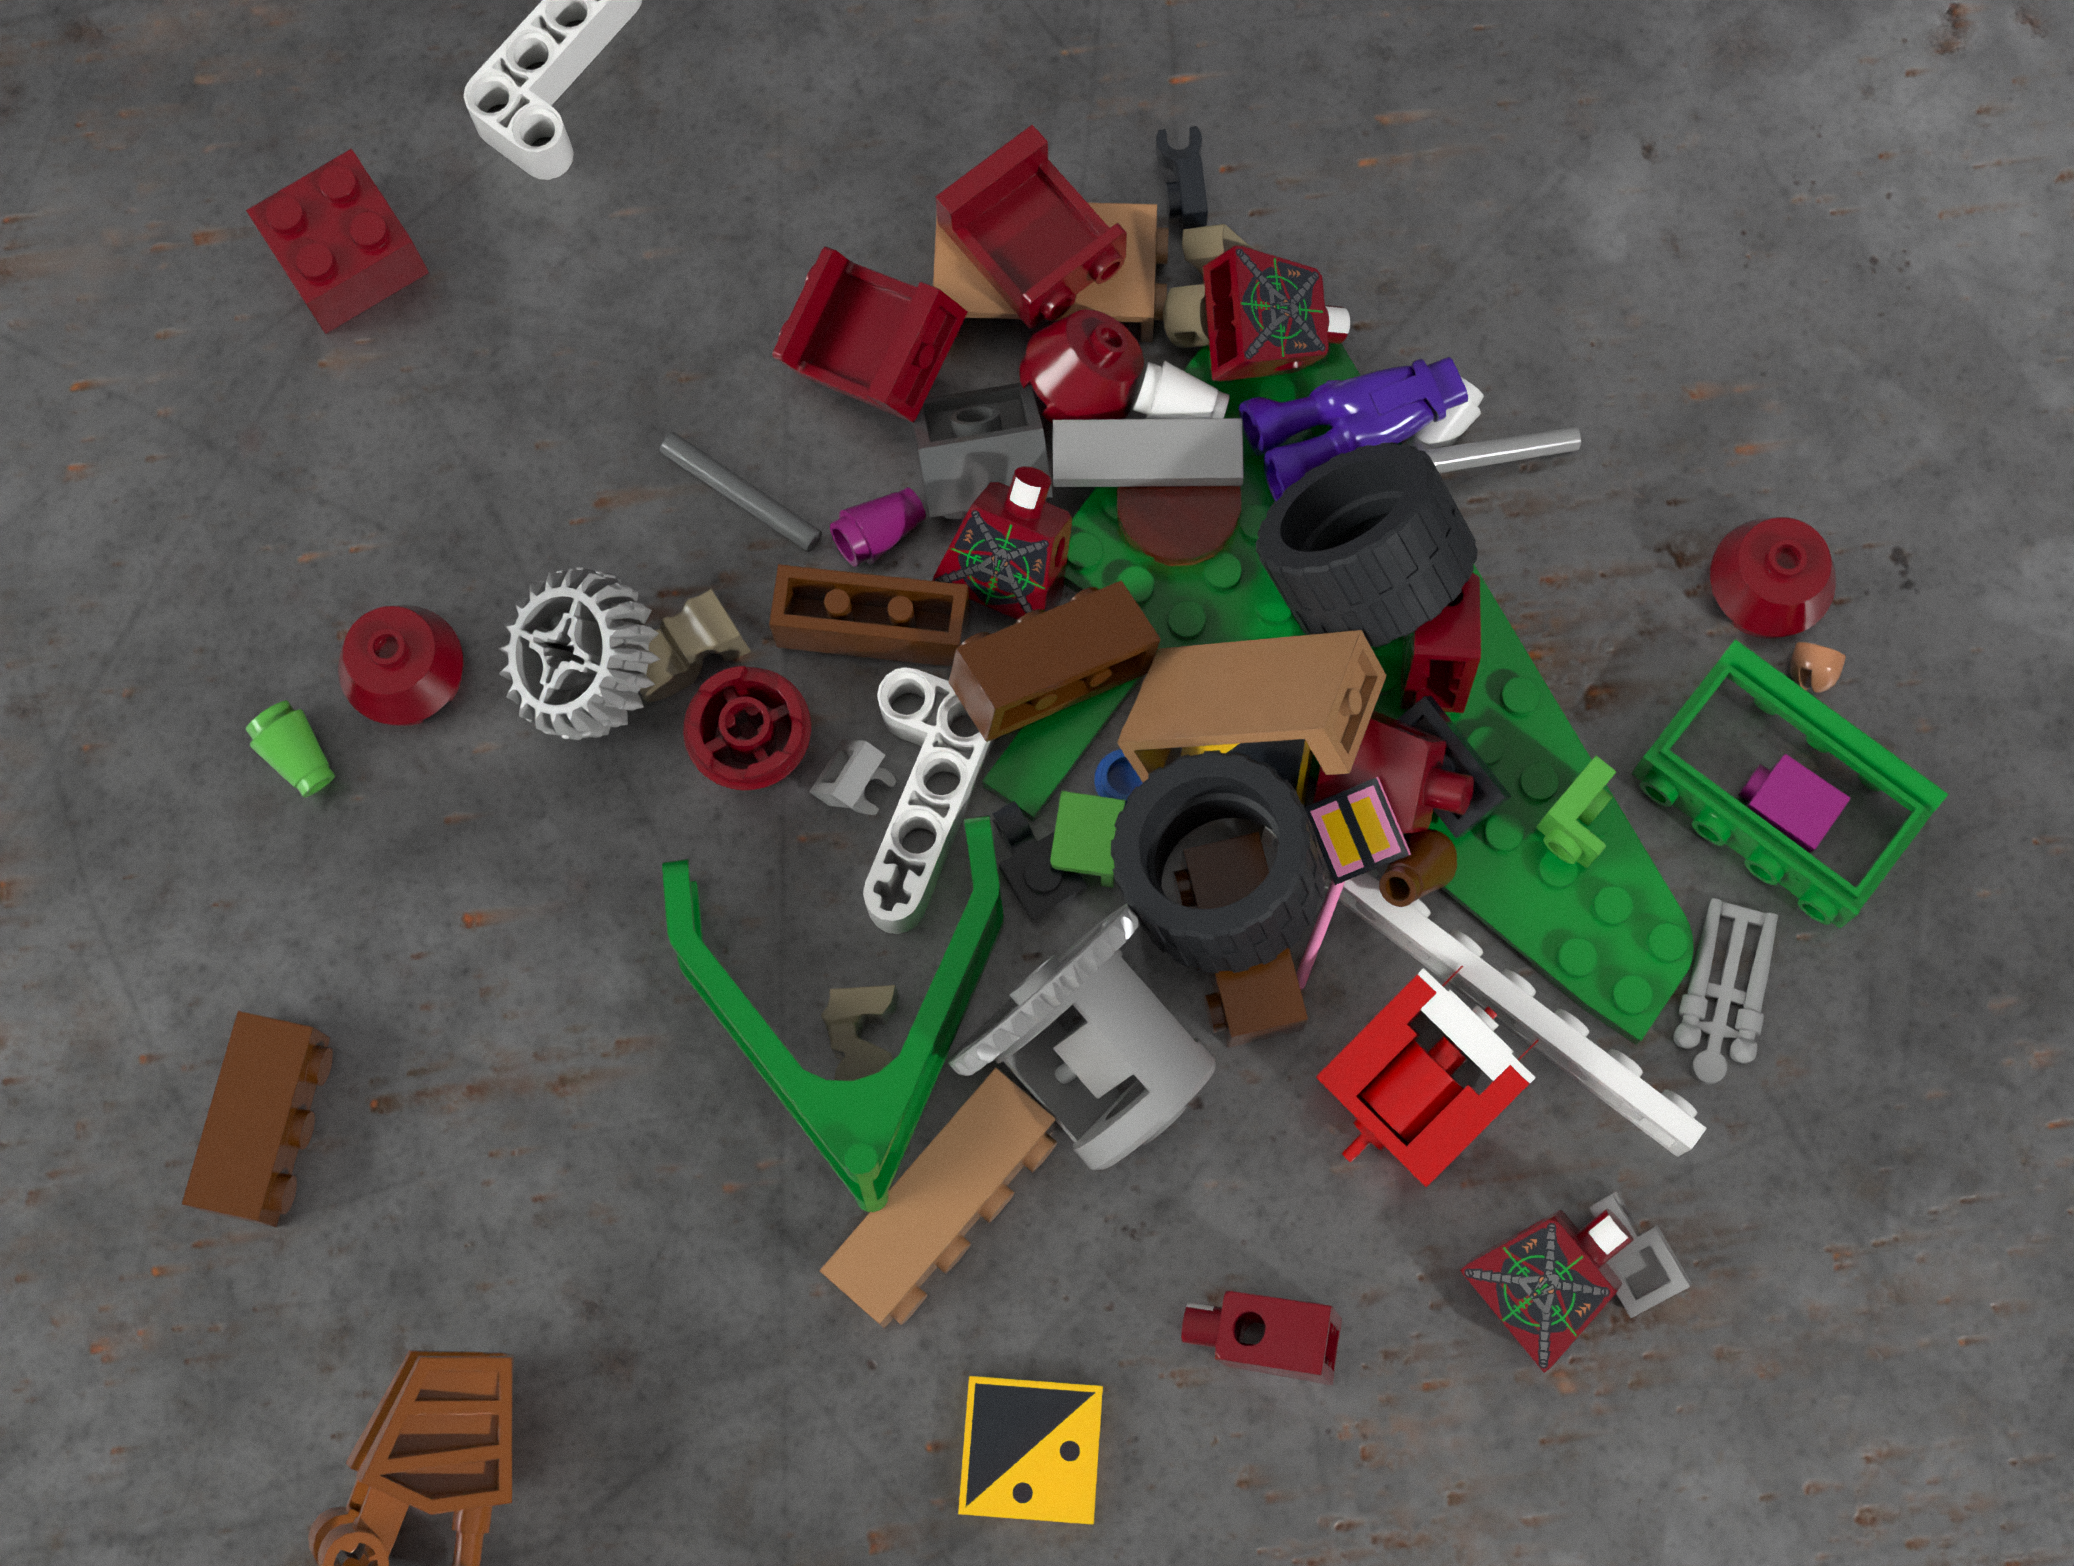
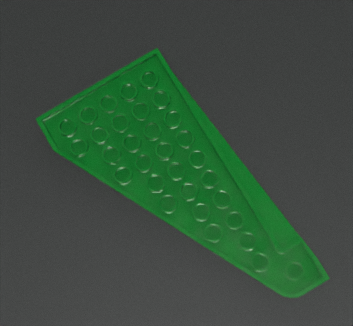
(1594, 932)

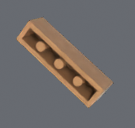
(941, 1198)

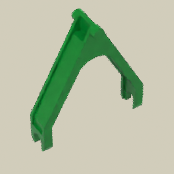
(866, 1121)

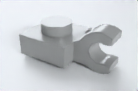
(1646, 1265)

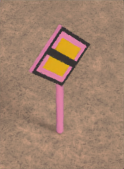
(1355, 837)

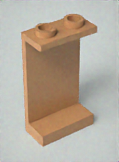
(1126, 296)
(1257, 692)

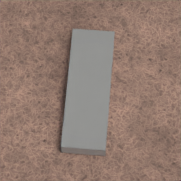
(1147, 452)

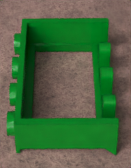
(1768, 851)

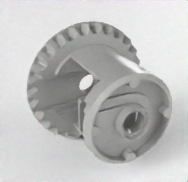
(1119, 1036)

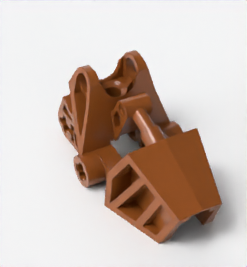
(430, 1445)

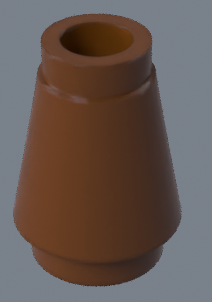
(1424, 871)

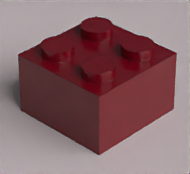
(338, 241)

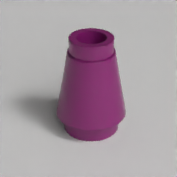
(875, 526)

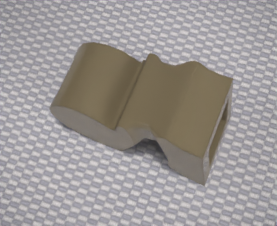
(1186, 305)
(684, 642)
(844, 1018)

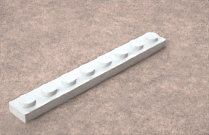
(1560, 1034)

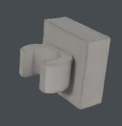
(848, 773)

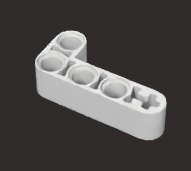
(533, 92)
(918, 806)

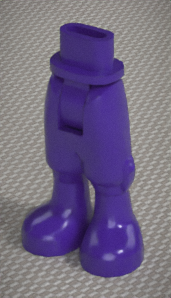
(1360, 410)

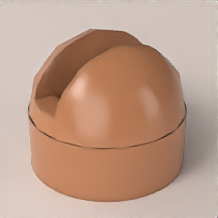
(1816, 666)

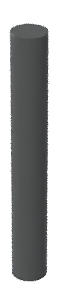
(740, 491)

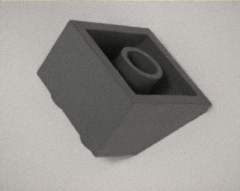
(976, 441)

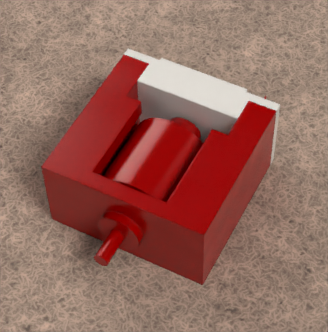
(1410, 1093)

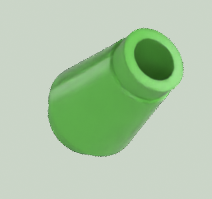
(290, 747)

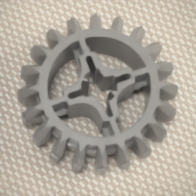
(605, 629)

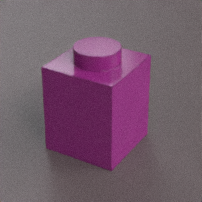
(1794, 801)

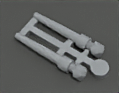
(1709, 1065)

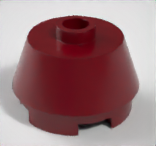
(1083, 367)
(1773, 577)
(400, 664)
(747, 728)

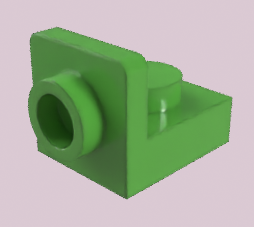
(1580, 801)

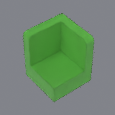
(1085, 835)

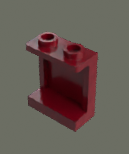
(1029, 230)
(869, 334)

